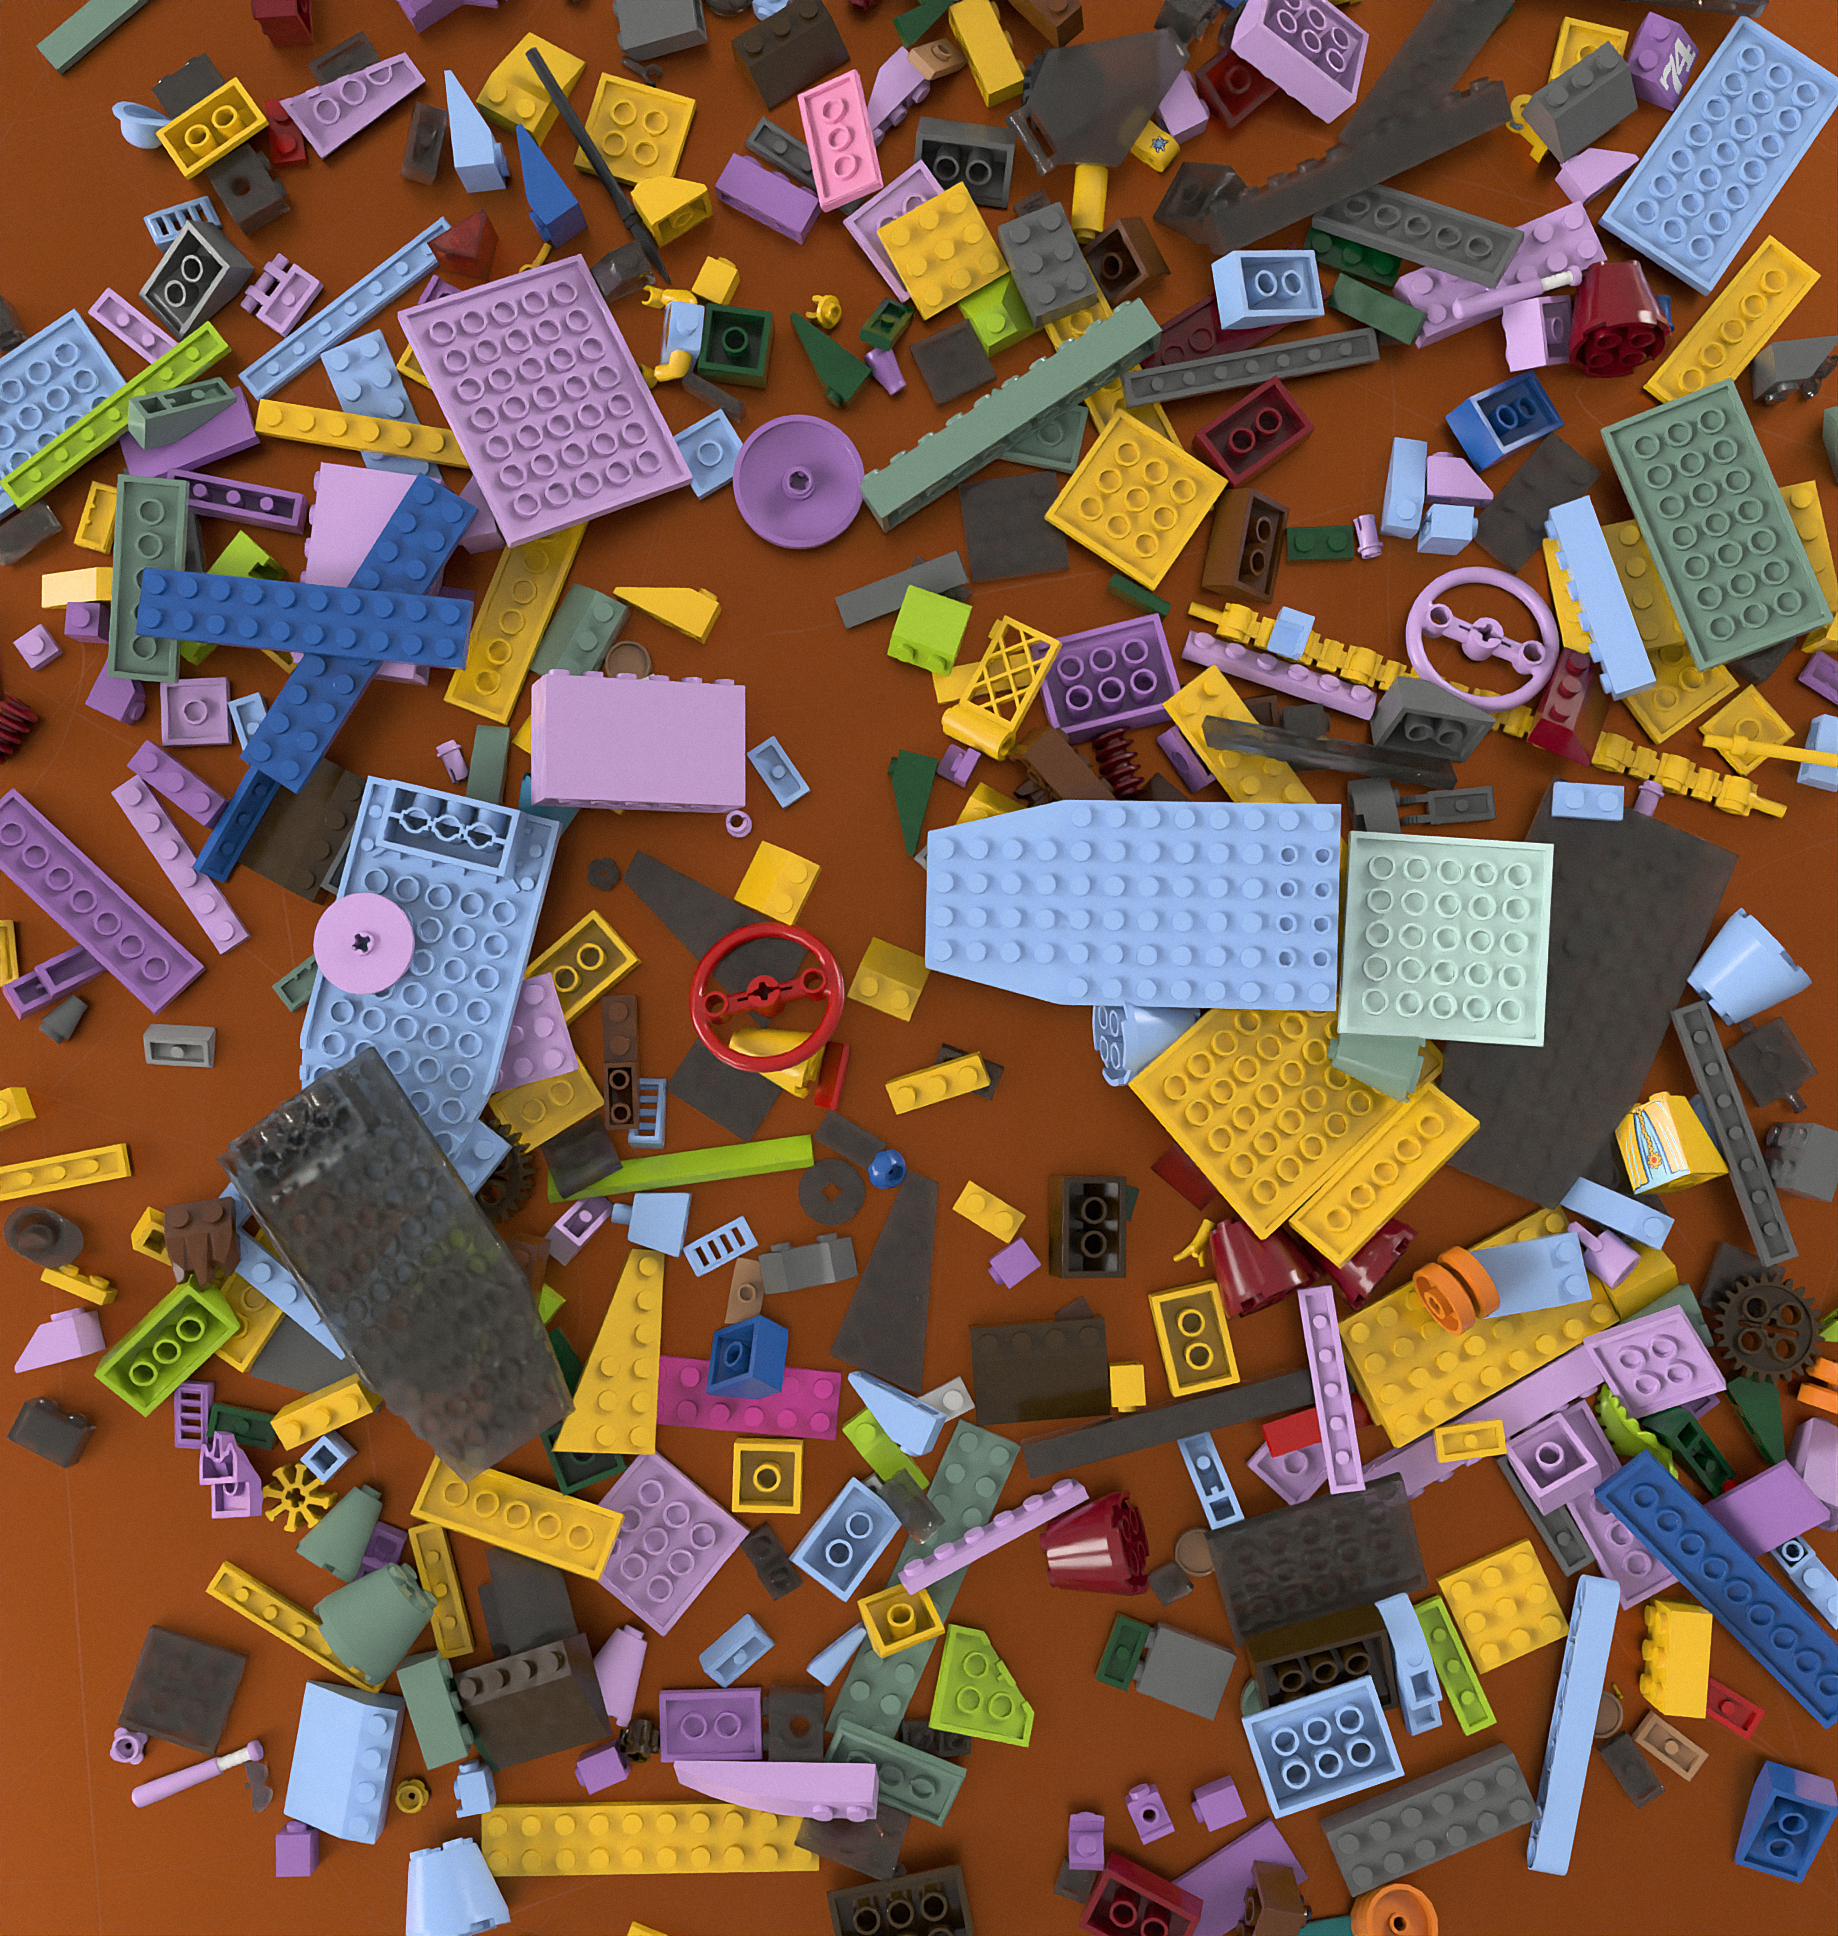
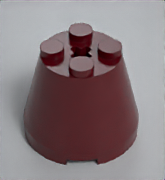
(1616, 321)
(1368, 1266)
(1257, 1271)
(1098, 1548)

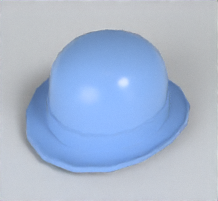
(140, 123)

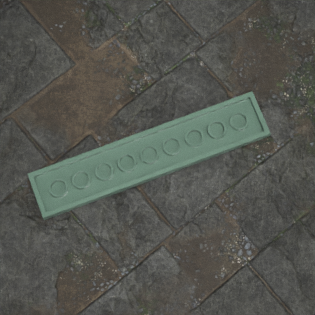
(965, 1496)

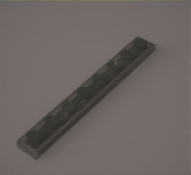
(1328, 753)

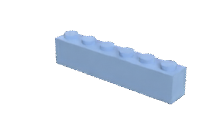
(1600, 599)

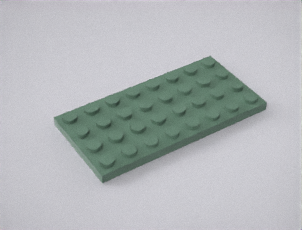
(1716, 526)

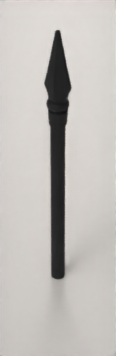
(624, 207)

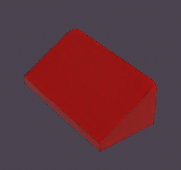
(832, 1075)

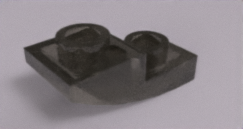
(26, 531)
(771, 1561)
(918, 1734)

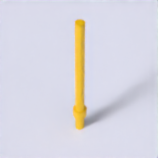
(1740, 745)

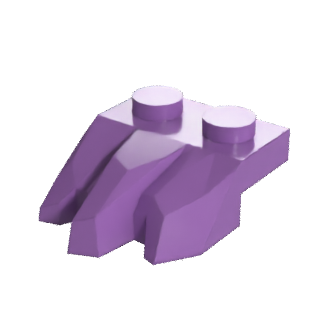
(232, 1478)

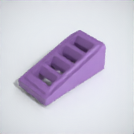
(181, 1401)

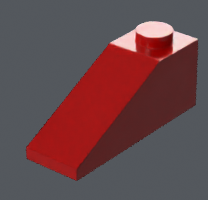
(1304, 1429)

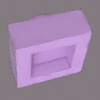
(38, 647)

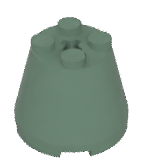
(376, 1619)

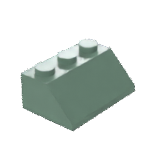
(581, 632)
(434, 1708)

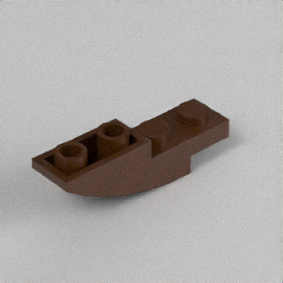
(621, 1062)

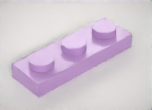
(131, 326)

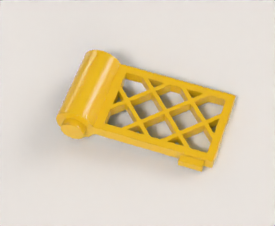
(976, 724)

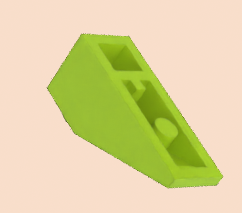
(879, 1449)

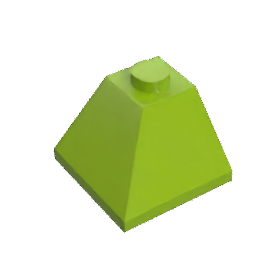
(997, 315)

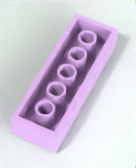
(1547, 249)

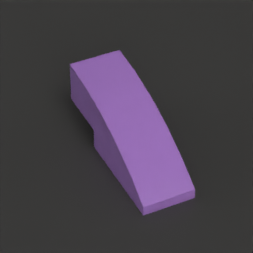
(52, 981)

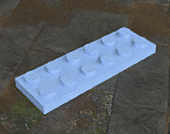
(372, 387)

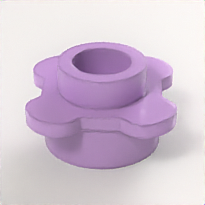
(123, 1754)

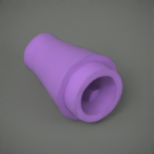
(885, 369)

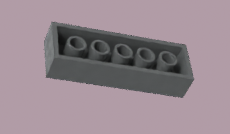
(1429, 1819)

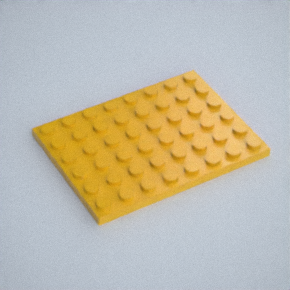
(1265, 1105)

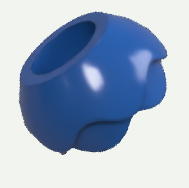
(887, 1169)

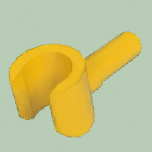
(539, 259)

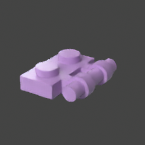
(287, 301)

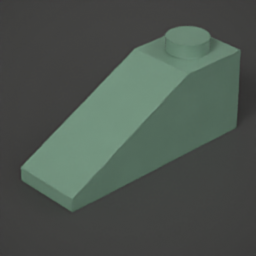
(175, 412)

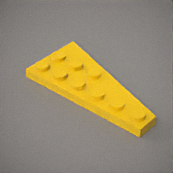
(621, 1375)

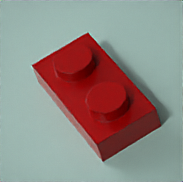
(286, 139)
(1732, 1709)

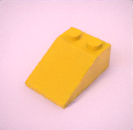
(517, 94)

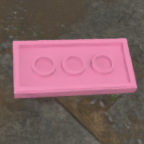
(840, 141)

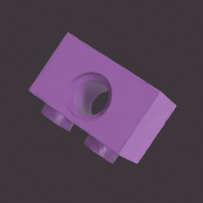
(1185, 759)

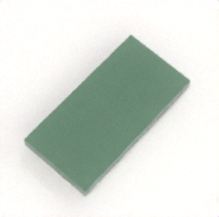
(906, 1775)

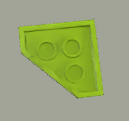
(977, 1692)

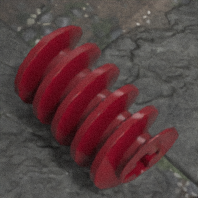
(13, 720)
(1117, 764)

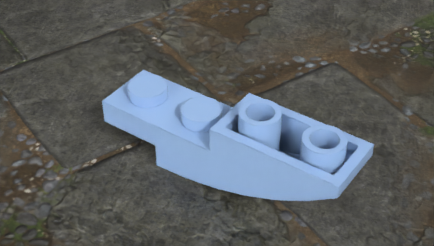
(1808, 1577)
(1411, 1664)

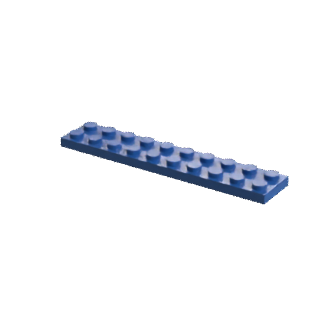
(305, 618)
(328, 687)
(1727, 1581)

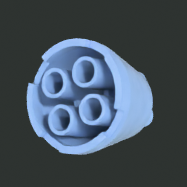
(1745, 971)
(1135, 1035)
(452, 1892)

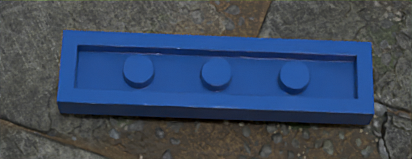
(236, 824)

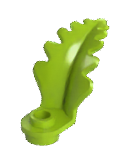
(1626, 1432)

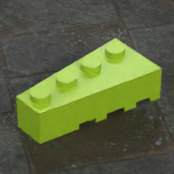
(239, 559)

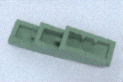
(488, 764)

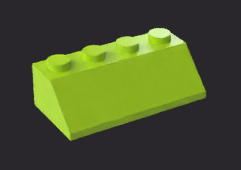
(167, 1345)

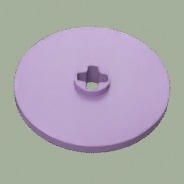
(340, 934)

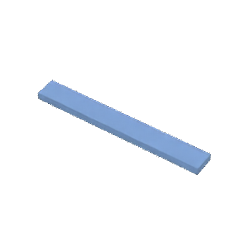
(343, 315)

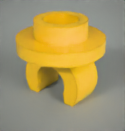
(828, 311)

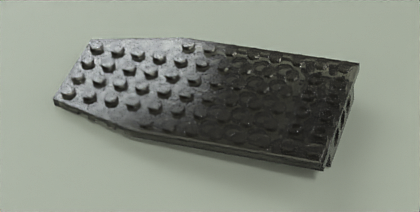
(1621, 945)
(402, 1264)

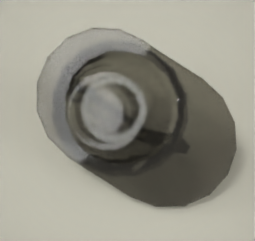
(43, 1236)

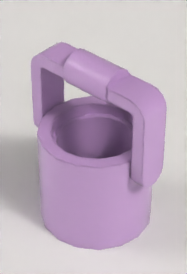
(1606, 1255)

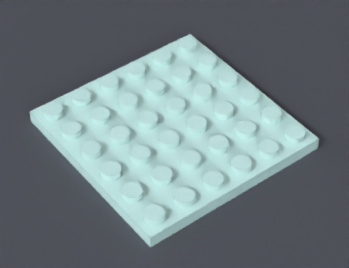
(1445, 938)

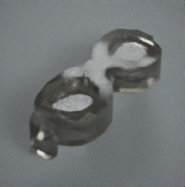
(1813, 385)
(257, 1776)

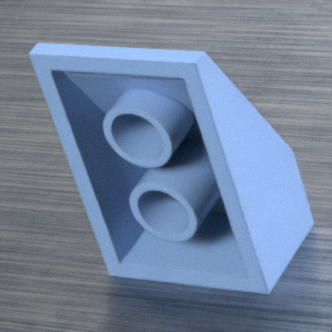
(475, 151)
(1267, 288)
(1536, 1273)
(846, 1539)

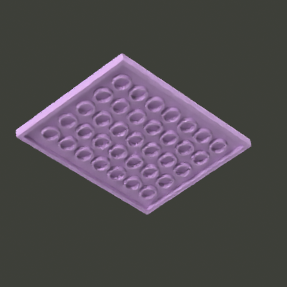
(545, 399)

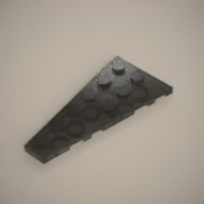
(703, 917)
(890, 1307)

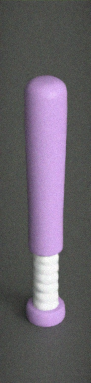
(1501, 297)
(183, 1779)

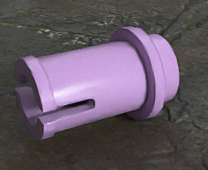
(1367, 537)
(453, 761)
(1648, 797)
(740, 831)

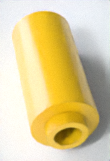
(1089, 202)

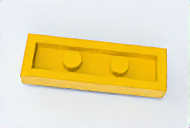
(938, 1083)

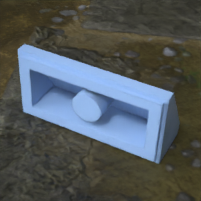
(735, 1651)

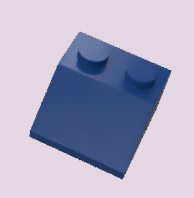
(748, 1359)

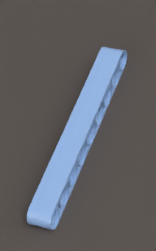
(1573, 1724)

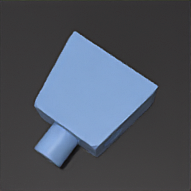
(656, 1220)

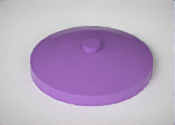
(798, 481)

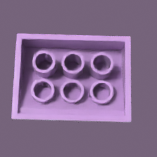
(1305, 50)

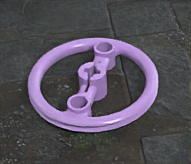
(1489, 630)

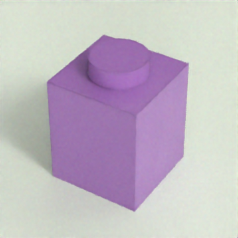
(87, 622)
(1013, 1263)
(602, 1766)
(1218, 1804)
(297, 1849)

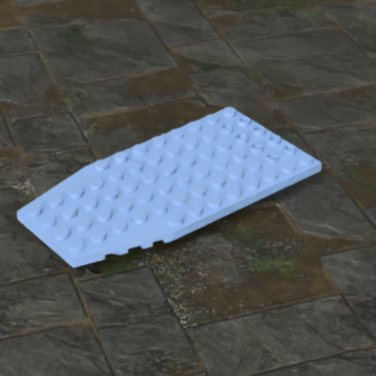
(474, 897)
(1142, 903)

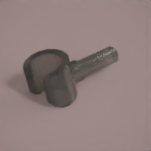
(643, 71)

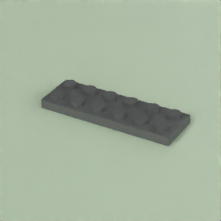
(1424, 233)

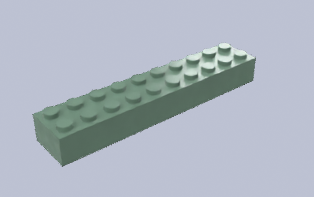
(1011, 414)

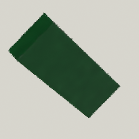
(1377, 309)

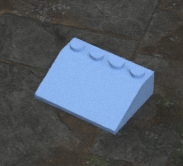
(1322, 1746)
(345, 1760)

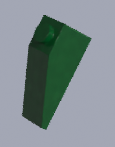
(836, 369)
(912, 788)
(1759, 1412)
(1690, 1448)

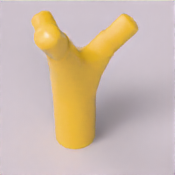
(1198, 1245)

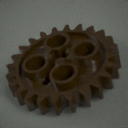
(516, 1168)
(1763, 1358)

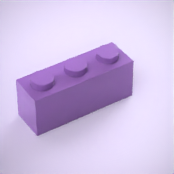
(768, 197)
(179, 784)

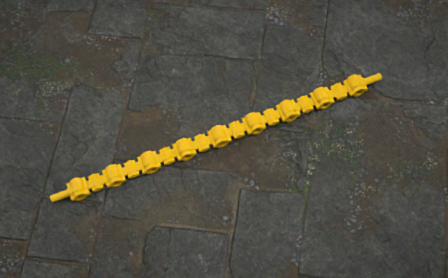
(1612, 751)

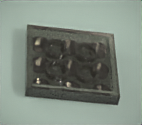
(1008, 527)
(182, 1690)

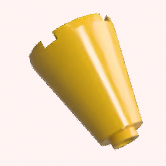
(772, 1042)

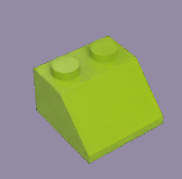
(929, 630)

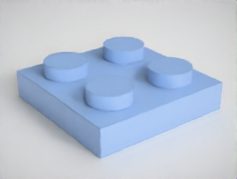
(709, 452)

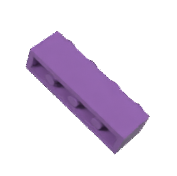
(244, 502)

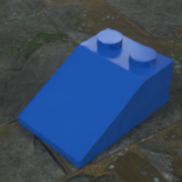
(553, 206)
(1504, 420)
(1786, 1821)

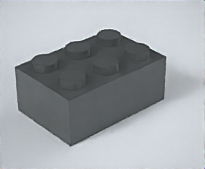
(1047, 265)
(1803, 1160)

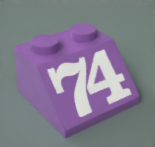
(1661, 61)

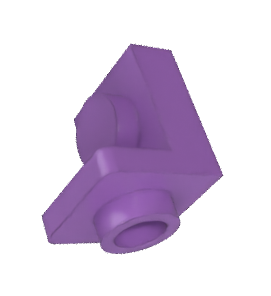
(958, 764)
(1086, 1841)

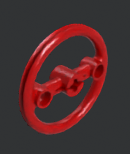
(779, 993)

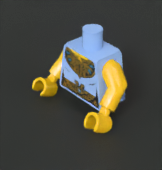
(680, 334)

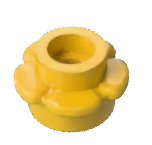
(407, 1804)

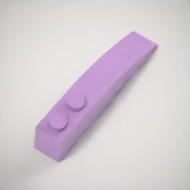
(788, 1787)

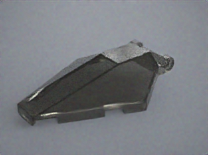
(1098, 98)

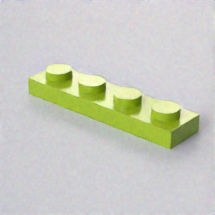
(1454, 1667)

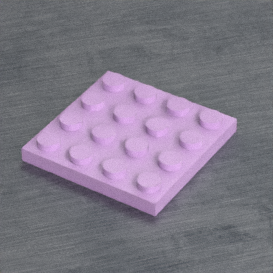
(668, 1541)

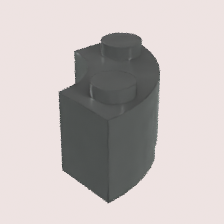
(1373, 805)
(808, 1264)

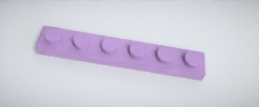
(1280, 675)
(176, 860)
(1331, 1389)
(983, 1540)

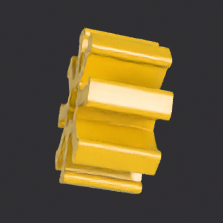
(286, 1492)

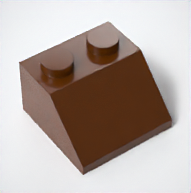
(1125, 261)

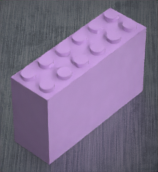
(345, 523)
(637, 743)

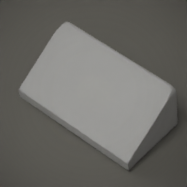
(180, 1045)

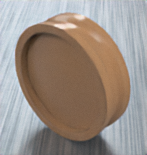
(628, 658)
(1192, 1552)
(1609, 1715)

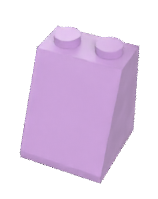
(1815, 1460)

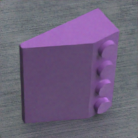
(1109, 679)

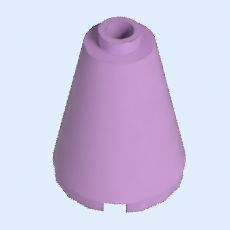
(619, 1670)

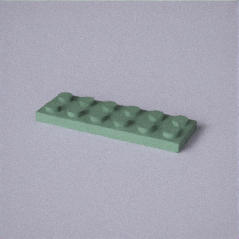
(148, 535)

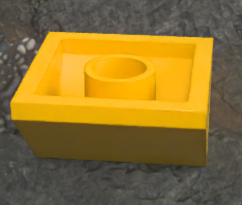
(1646, 1283)
(899, 1620)

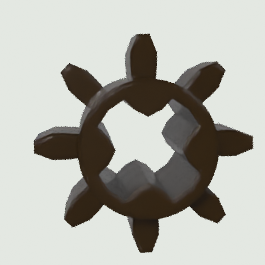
(639, 1741)

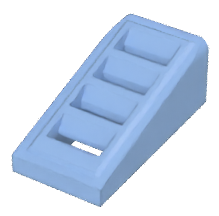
(178, 213)
(658, 1140)
(694, 1259)
(832, 1659)

